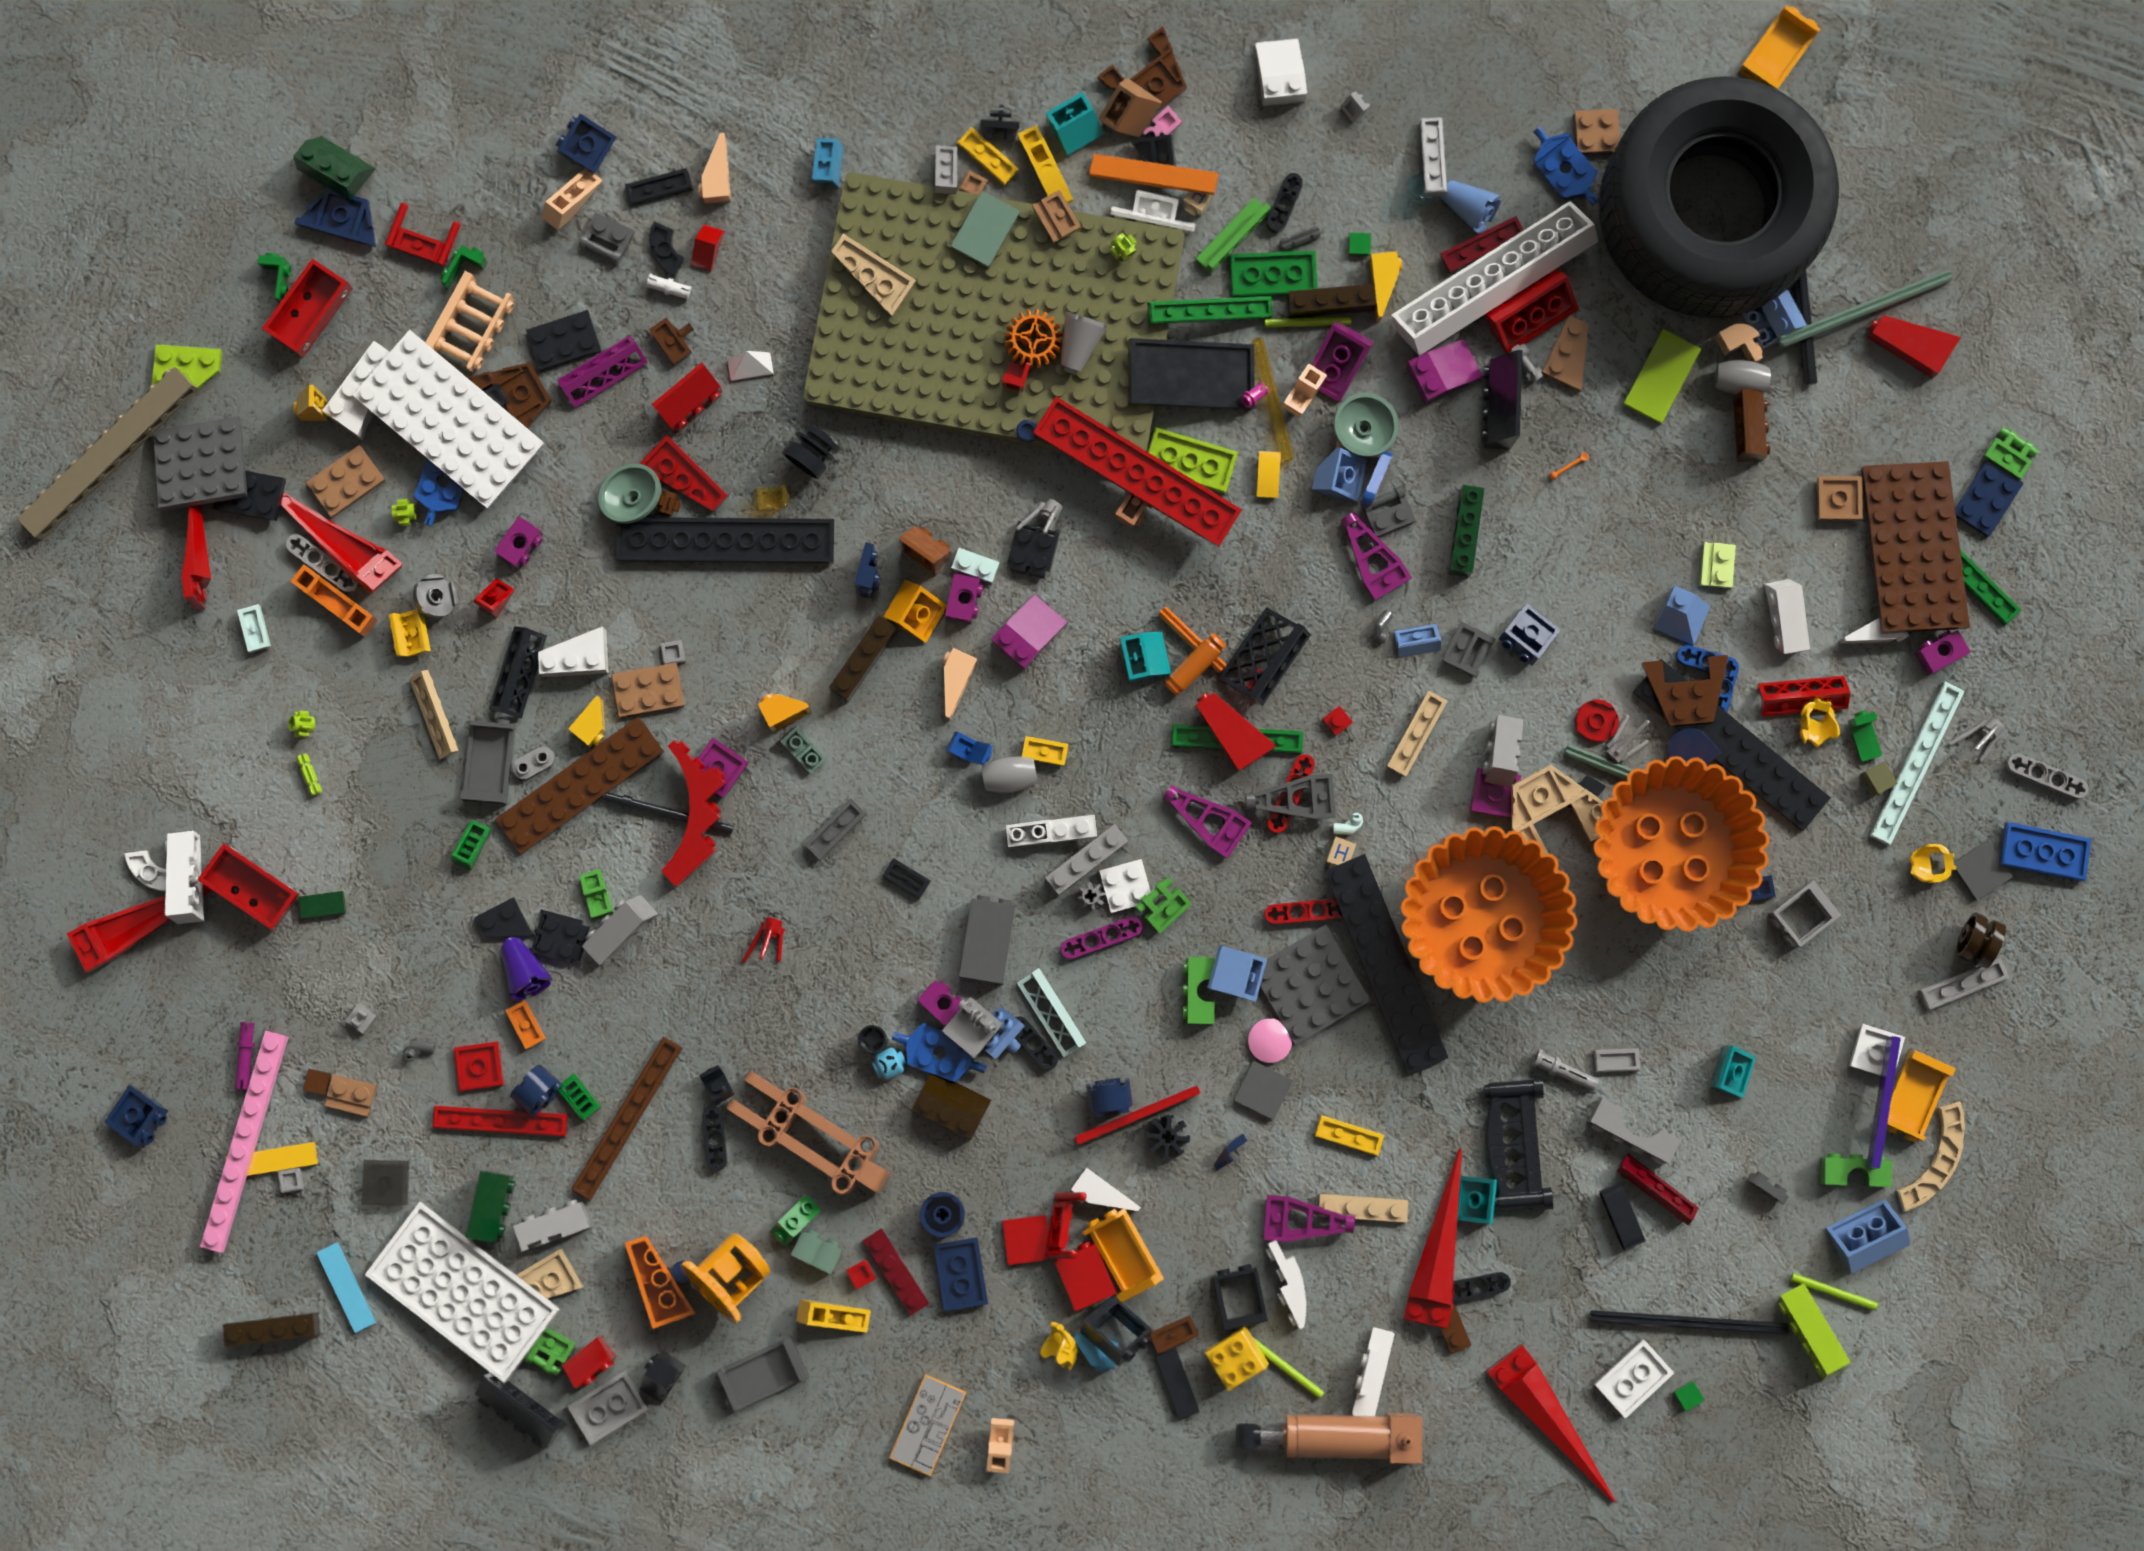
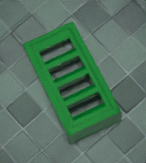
(473, 856)
(590, 1098)

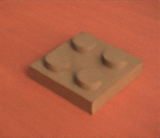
(1596, 131)
(1839, 498)

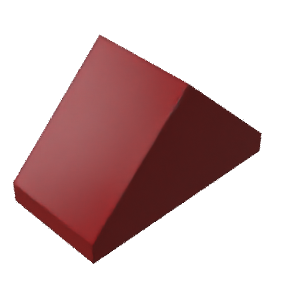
(706, 247)
(494, 597)

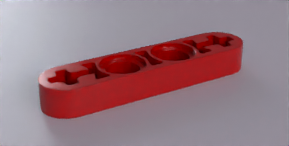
(1296, 795)
(1306, 908)

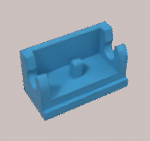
(828, 162)

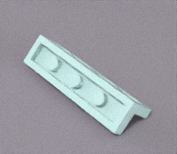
(1059, 1009)

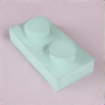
(975, 565)
(254, 628)

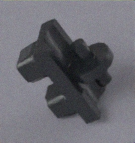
(1010, 127)

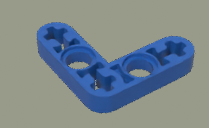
(1699, 666)

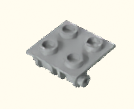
(972, 1027)

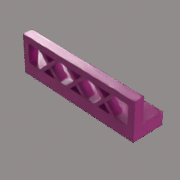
(599, 364)

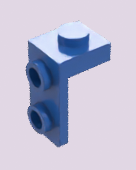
(969, 749)

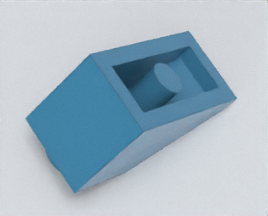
(1093, 1354)

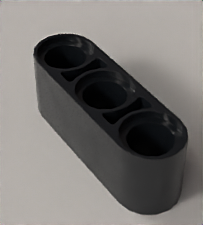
(1622, 1216)

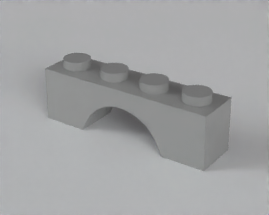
(1086, 860)
(1608, 1118)

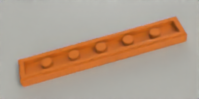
(1154, 174)

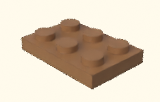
(346, 481)
(648, 690)

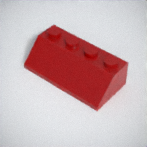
(1532, 310)

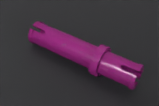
(244, 1055)

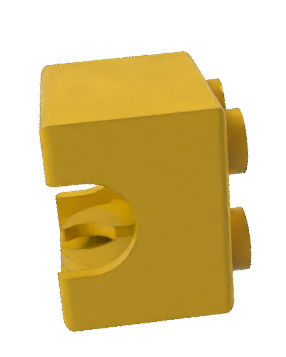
(1236, 1358)

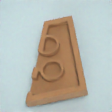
(1568, 355)

